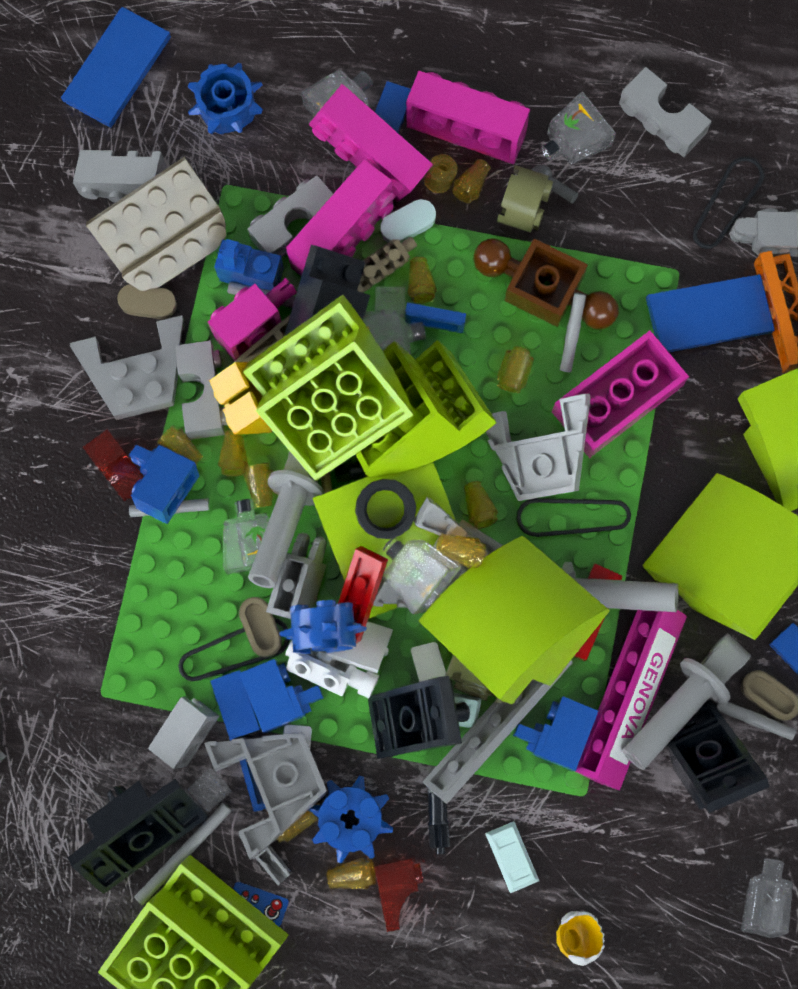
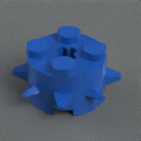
(225, 98)
(323, 628)
(334, 829)

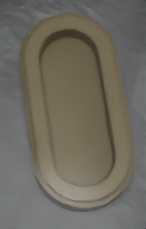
(153, 303)
(260, 627)
(770, 695)

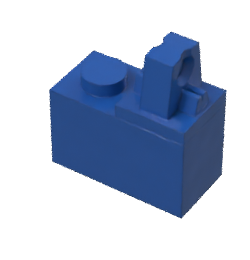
(248, 266)
(165, 481)
(272, 699)
(565, 736)

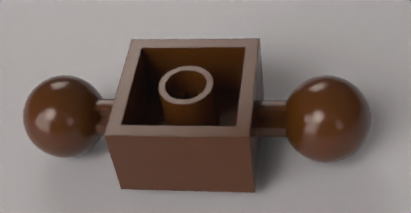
(541, 265)

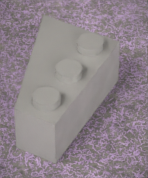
(112, 176)

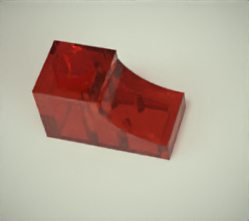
(114, 463)
(395, 883)

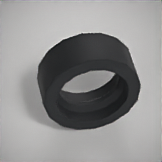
(409, 509)

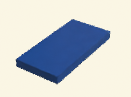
(116, 67)
(710, 313)

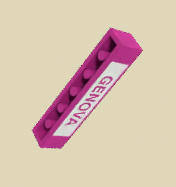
(630, 695)

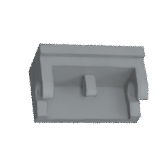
(183, 732)

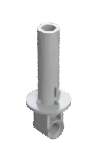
(294, 491)
(630, 594)
(703, 682)

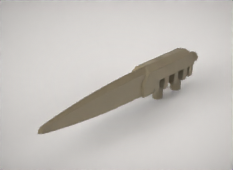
(376, 268)

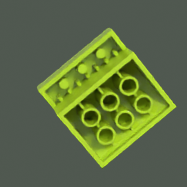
(328, 389)
(444, 408)
(774, 434)
(383, 509)
(731, 556)
(514, 619)
(194, 937)

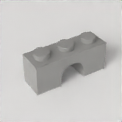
(678, 130)
(270, 230)
(200, 364)

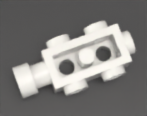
(330, 672)

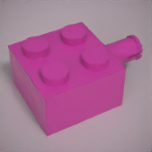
(248, 317)

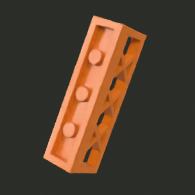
(783, 335)

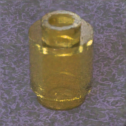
(441, 174)
(515, 369)

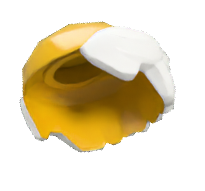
(580, 937)

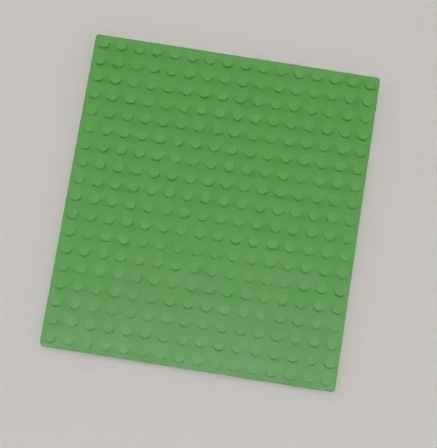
(177, 579)

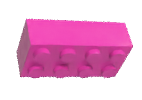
(467, 116)
(363, 135)
(345, 216)
(626, 390)

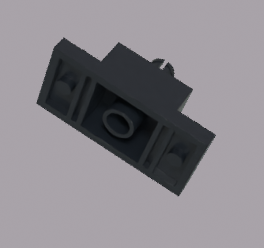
(324, 280)
(416, 718)
(714, 761)
(134, 831)

